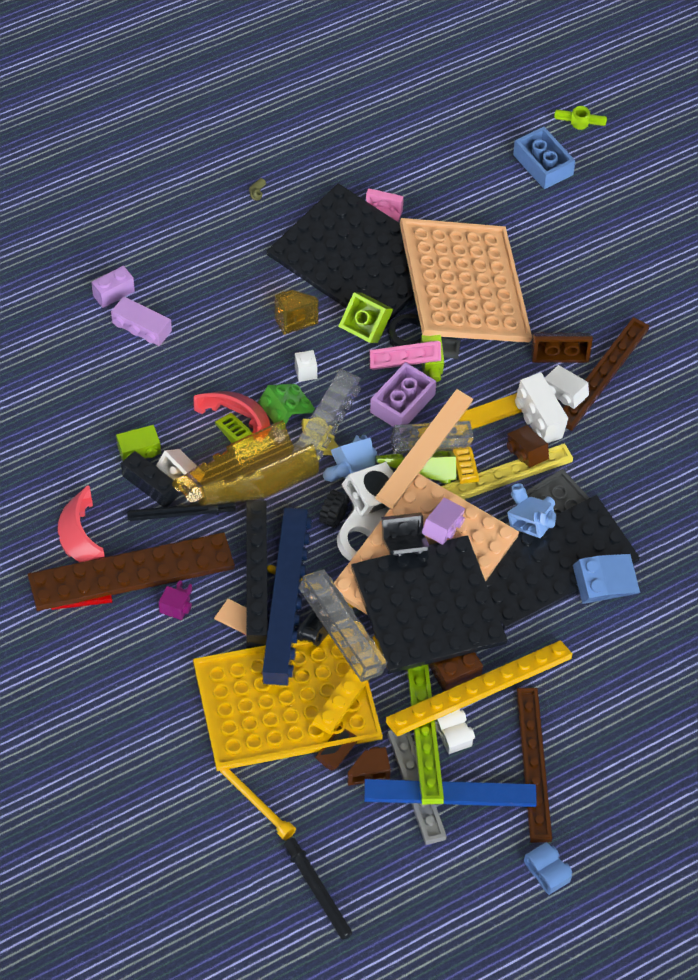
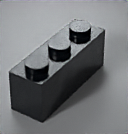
(149, 479)

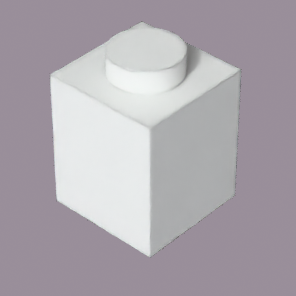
(306, 365)

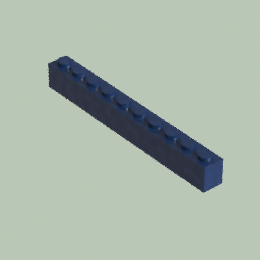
(285, 597)

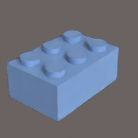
(544, 157)

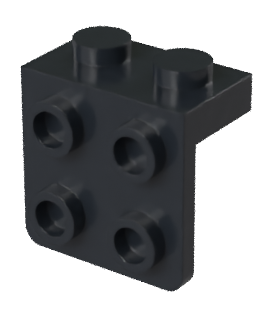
(404, 534)

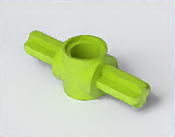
(580, 117)

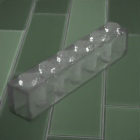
(329, 412)
(343, 625)

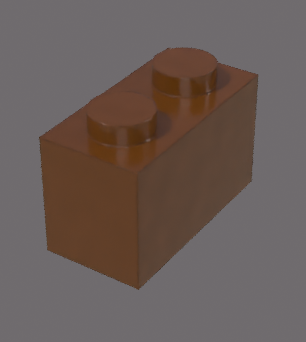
(528, 446)

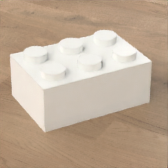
(541, 408)

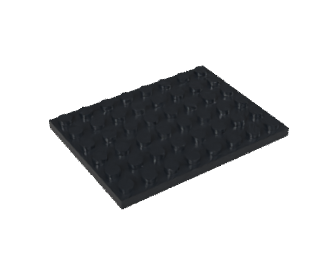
(348, 249)

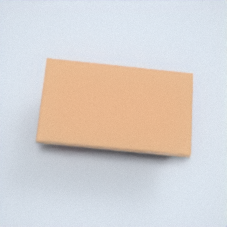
(233, 616)

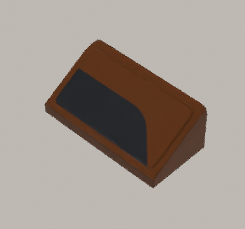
(334, 755)

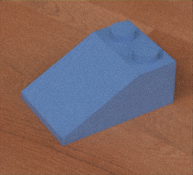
(605, 577)

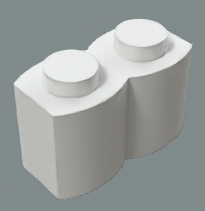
(454, 731)

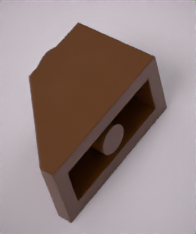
(370, 765)

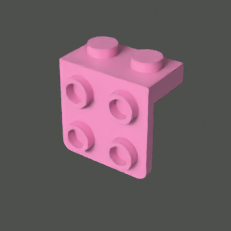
(386, 202)

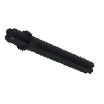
(176, 511)
(299, 857)

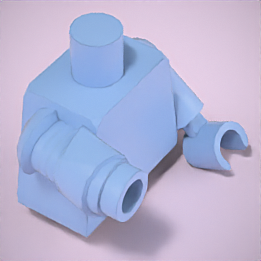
(351, 458)
(531, 514)

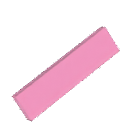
(410, 354)

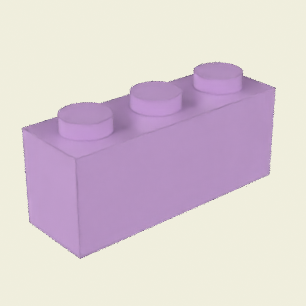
(141, 321)

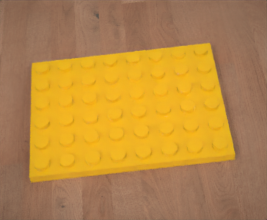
(273, 722)

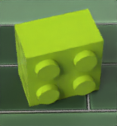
(365, 317)

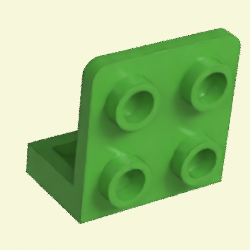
(283, 401)

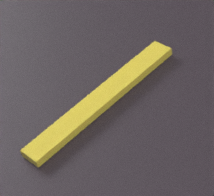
(509, 473)

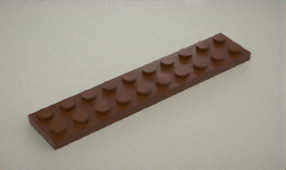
(130, 571)

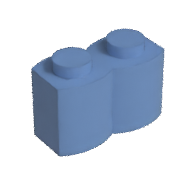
(548, 868)

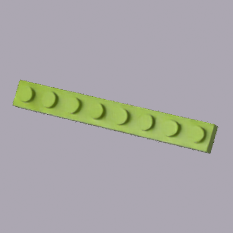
(426, 740)

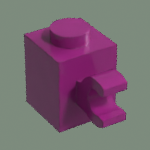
(176, 601)

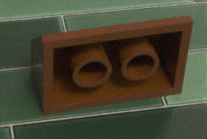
(561, 347)

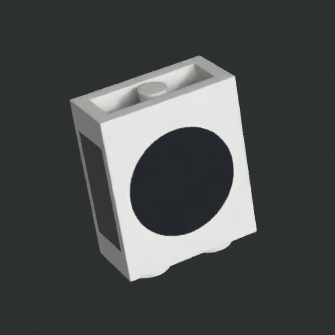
(365, 485)

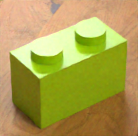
(142, 440)

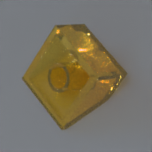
(295, 311)

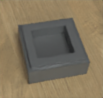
(451, 348)

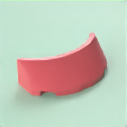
(235, 402)
(72, 536)

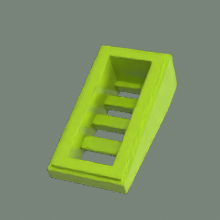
(228, 432)

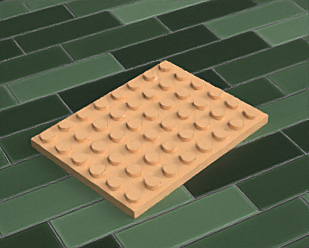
(464, 280)
(487, 535)

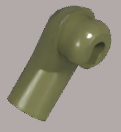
(255, 188)

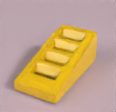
(465, 464)

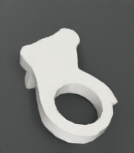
(360, 524)

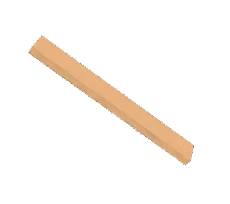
(424, 449)

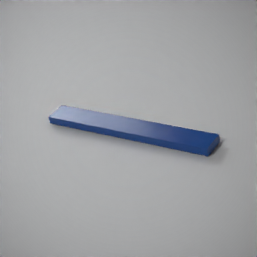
(454, 793)

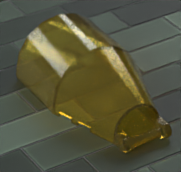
(250, 469)

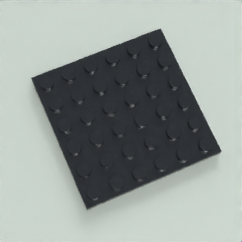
(428, 605)

